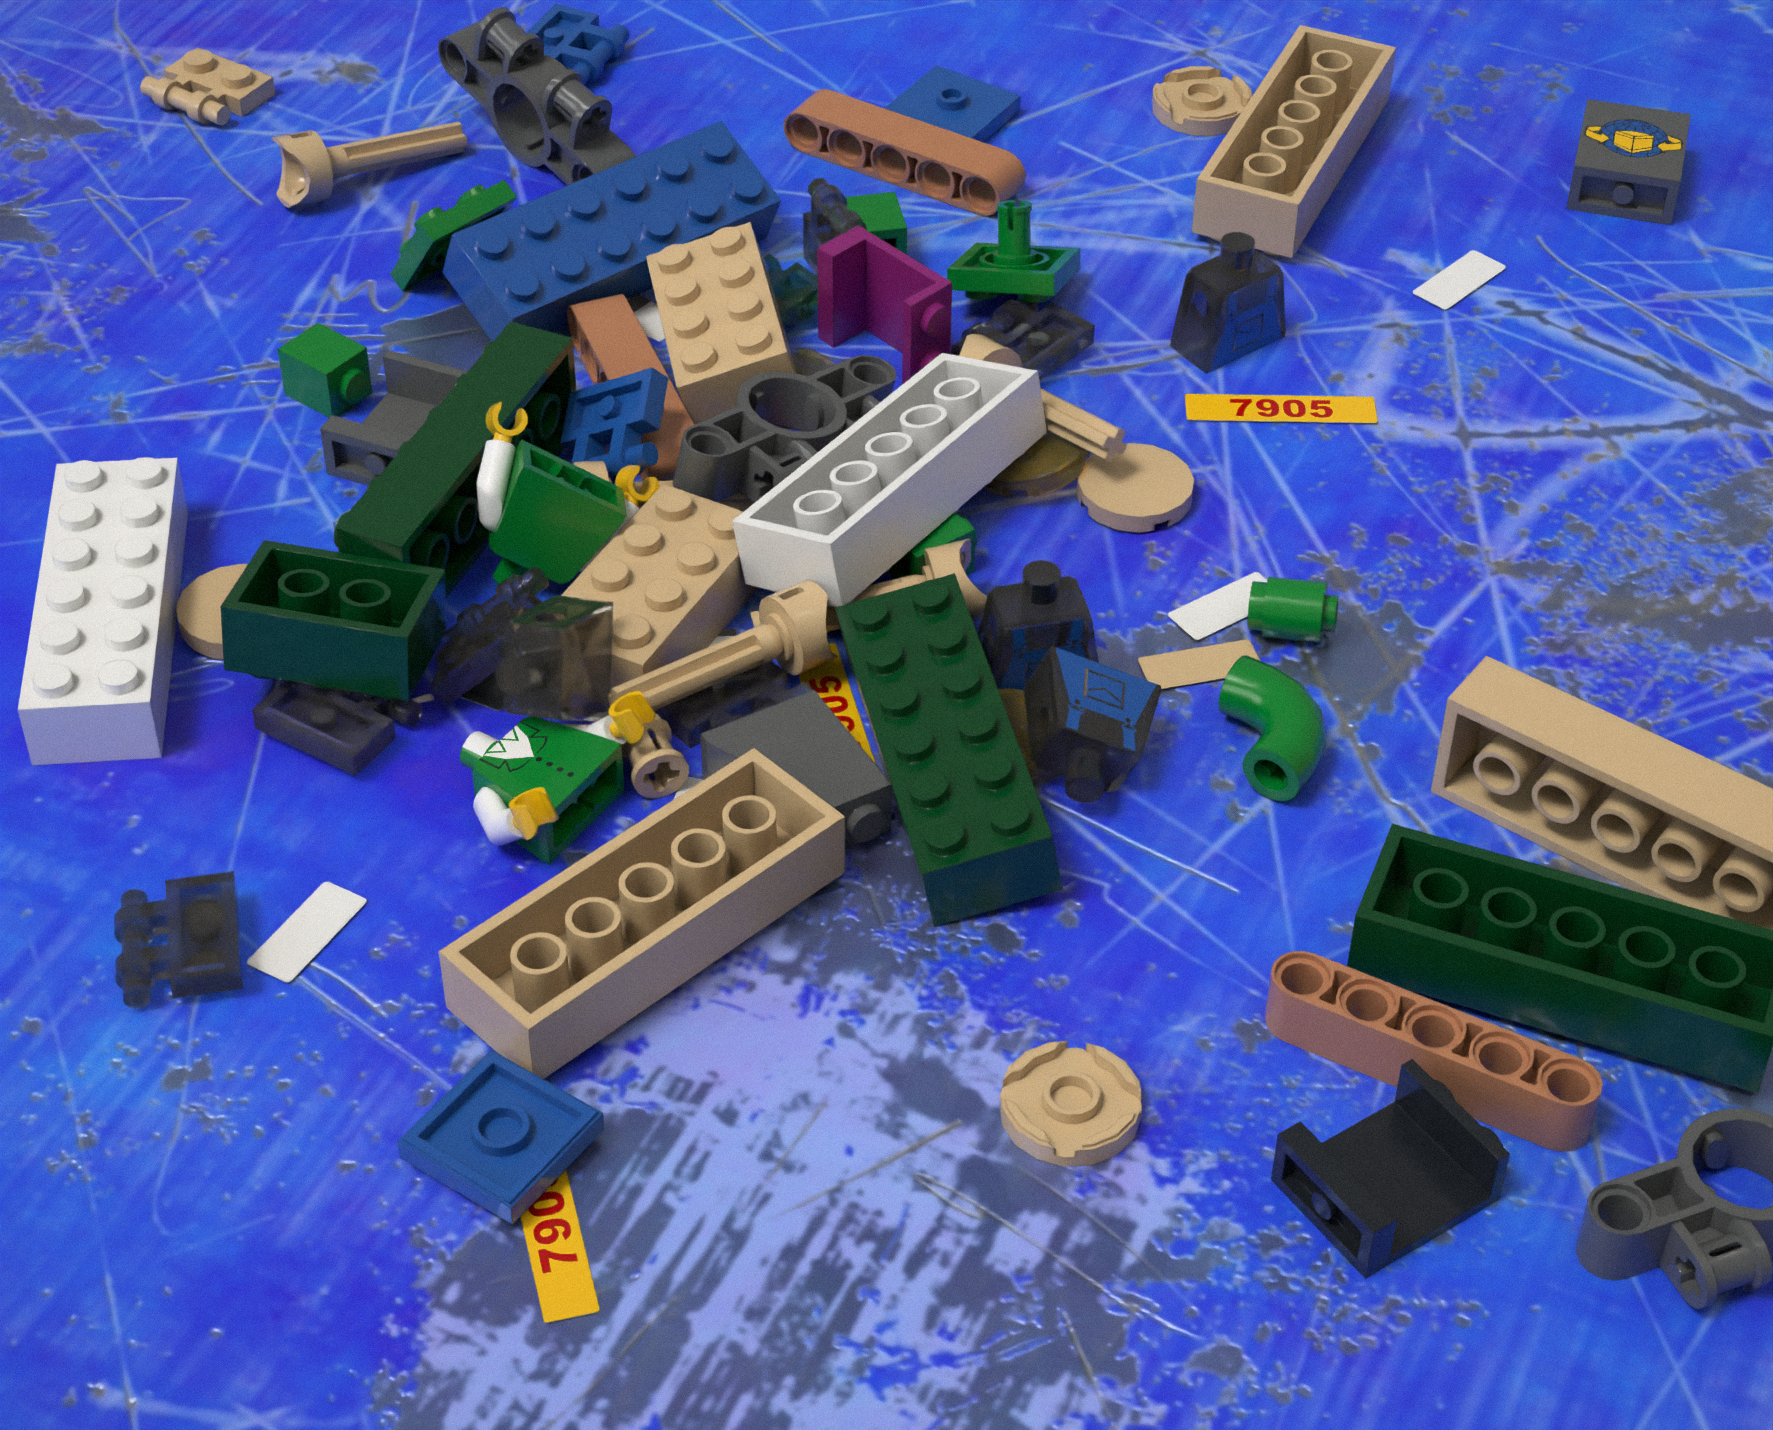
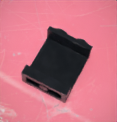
(1393, 1174)

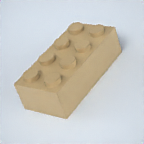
(718, 317)
(670, 581)

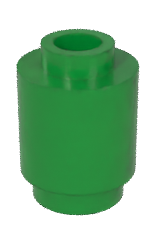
(1292, 609)

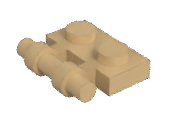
(209, 87)

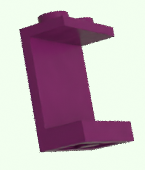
(885, 293)

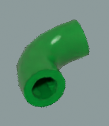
(1288, 723)

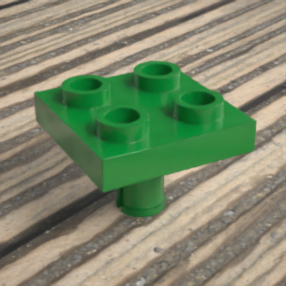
(428, 248)
(1014, 263)

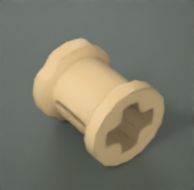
(658, 758)

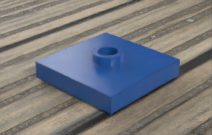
(957, 104)
(501, 1136)

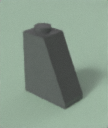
(817, 752)

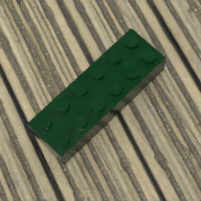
(427, 496)
(948, 751)
(1569, 956)

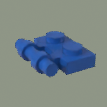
(570, 30)
(618, 416)

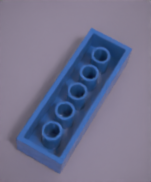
(598, 231)

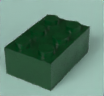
(334, 620)

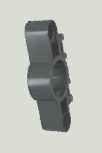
(533, 98)
(750, 454)
(1680, 1223)

